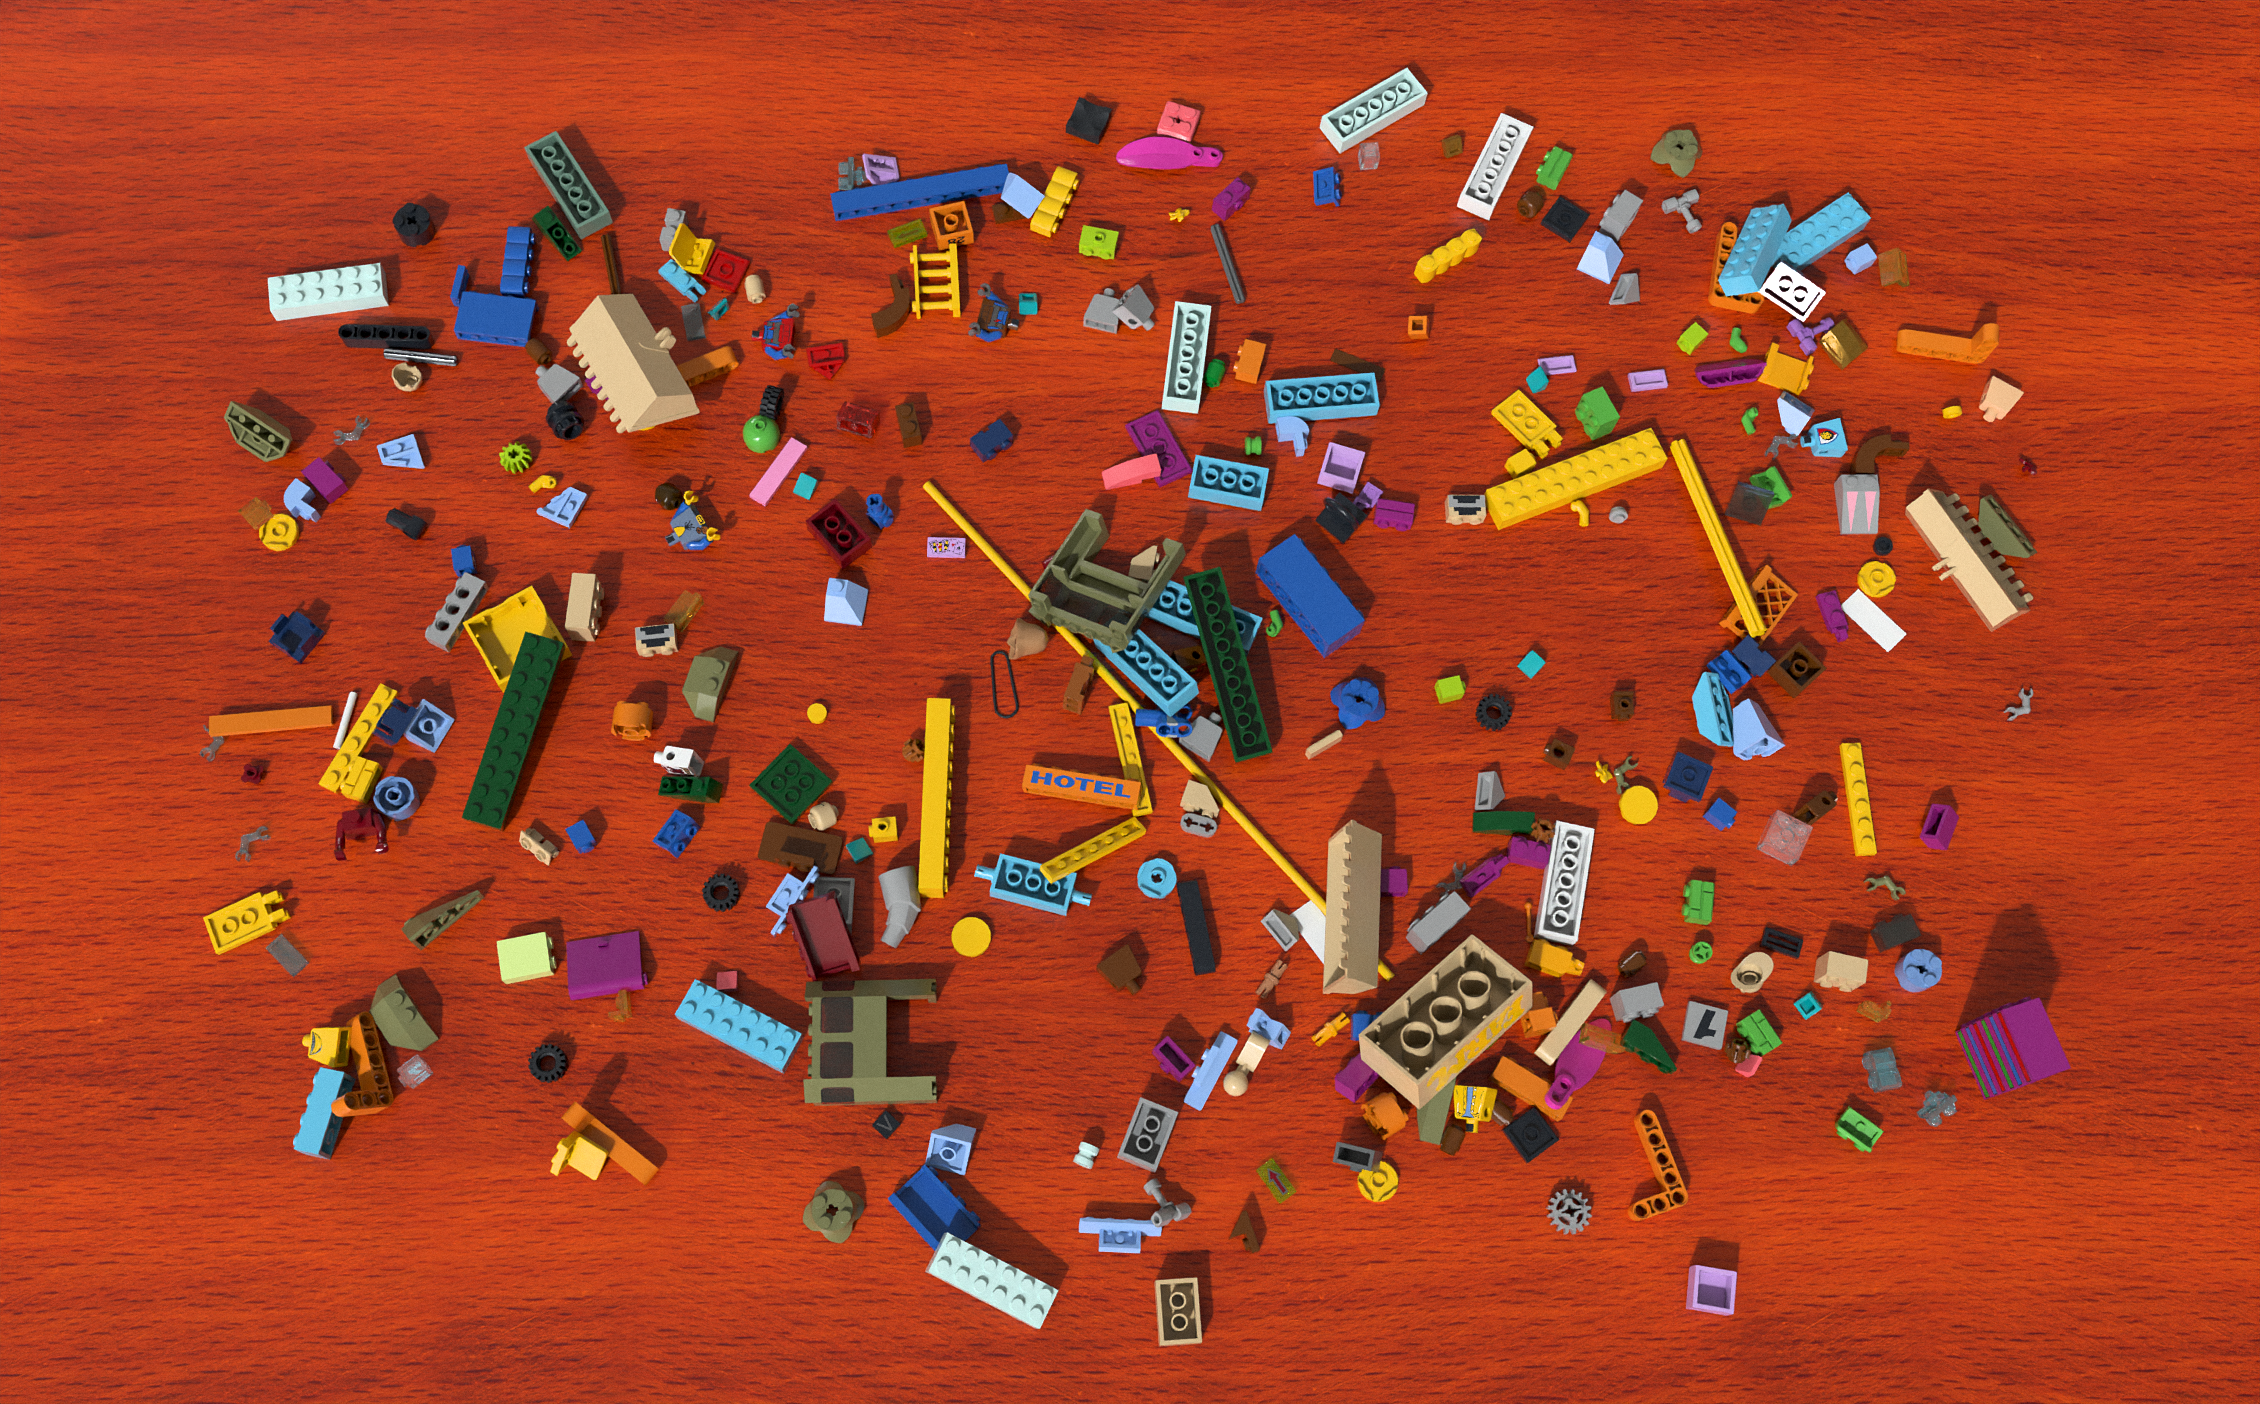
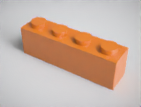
(1526, 1086)

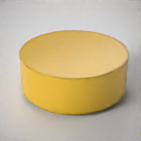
(1952, 412)
(817, 713)

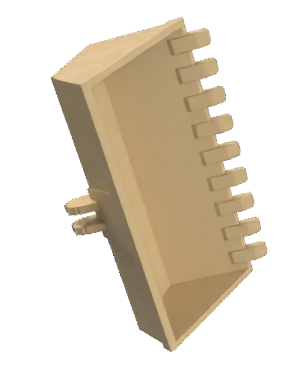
(630, 364)
(1966, 561)
(1352, 910)

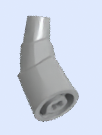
(902, 902)

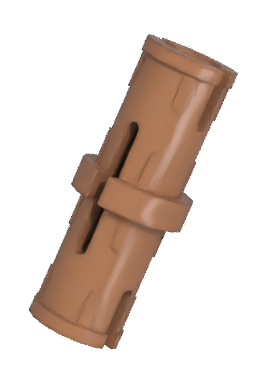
(1271, 979)

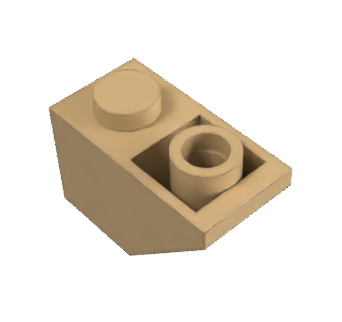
(1143, 564)
(1199, 799)

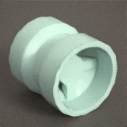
(1086, 1154)

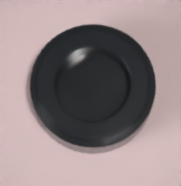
(1882, 546)

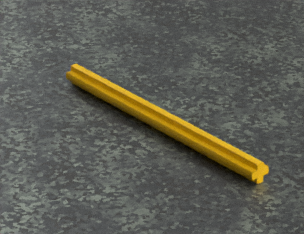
(1718, 538)

